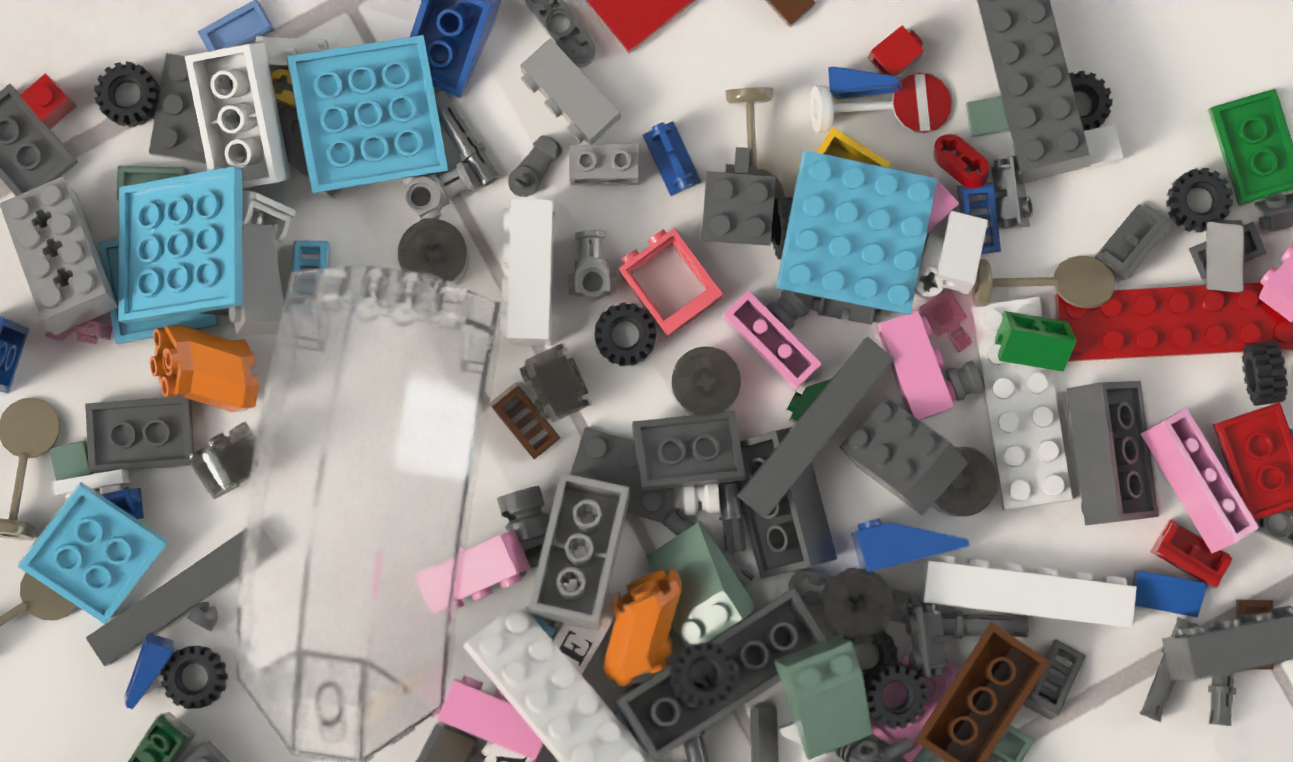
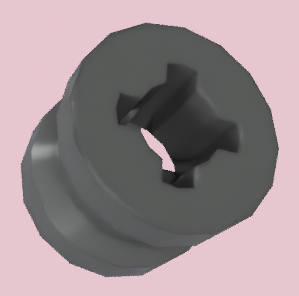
(788, 308)
(965, 380)

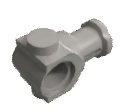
(439, 187)
(591, 265)

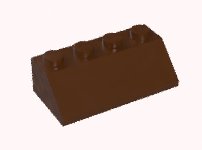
(982, 698)

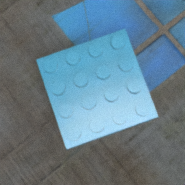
(367, 114)
(856, 232)
(180, 245)

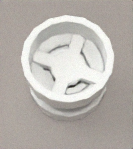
(701, 499)

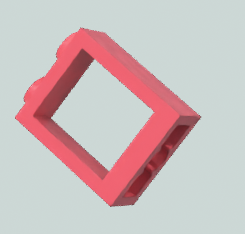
(691, 310)

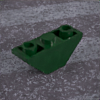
(164, 740)

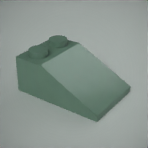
(710, 590)
(825, 695)

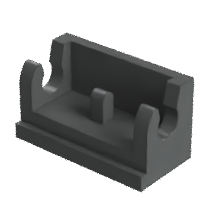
(1133, 241)

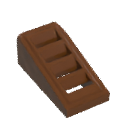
(506, 397)

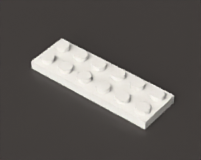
(1021, 416)
(550, 691)

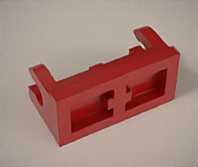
(1191, 554)

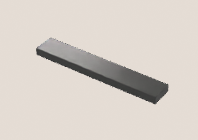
(815, 427)
(168, 602)

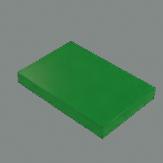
(1255, 145)

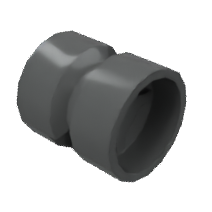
(524, 513)

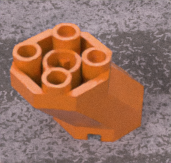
(204, 368)
(642, 627)

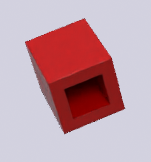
(897, 52)
(48, 100)

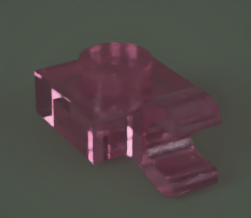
(945, 316)
(86, 332)

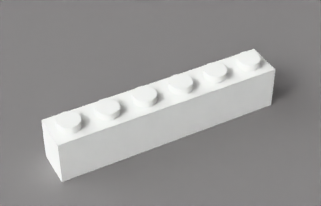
(1028, 593)

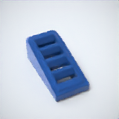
(852, 83)
(992, 217)
(151, 660)

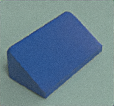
(1168, 593)

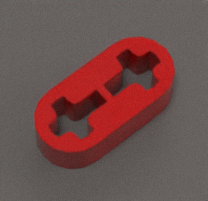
(964, 158)

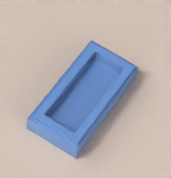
(237, 28)

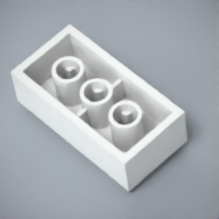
(250, 98)
(530, 274)

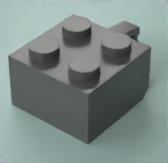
(738, 203)

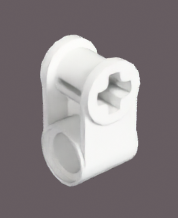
(929, 267)

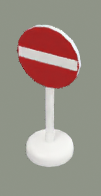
(919, 107)

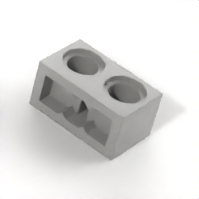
(603, 164)

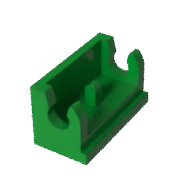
(1034, 341)

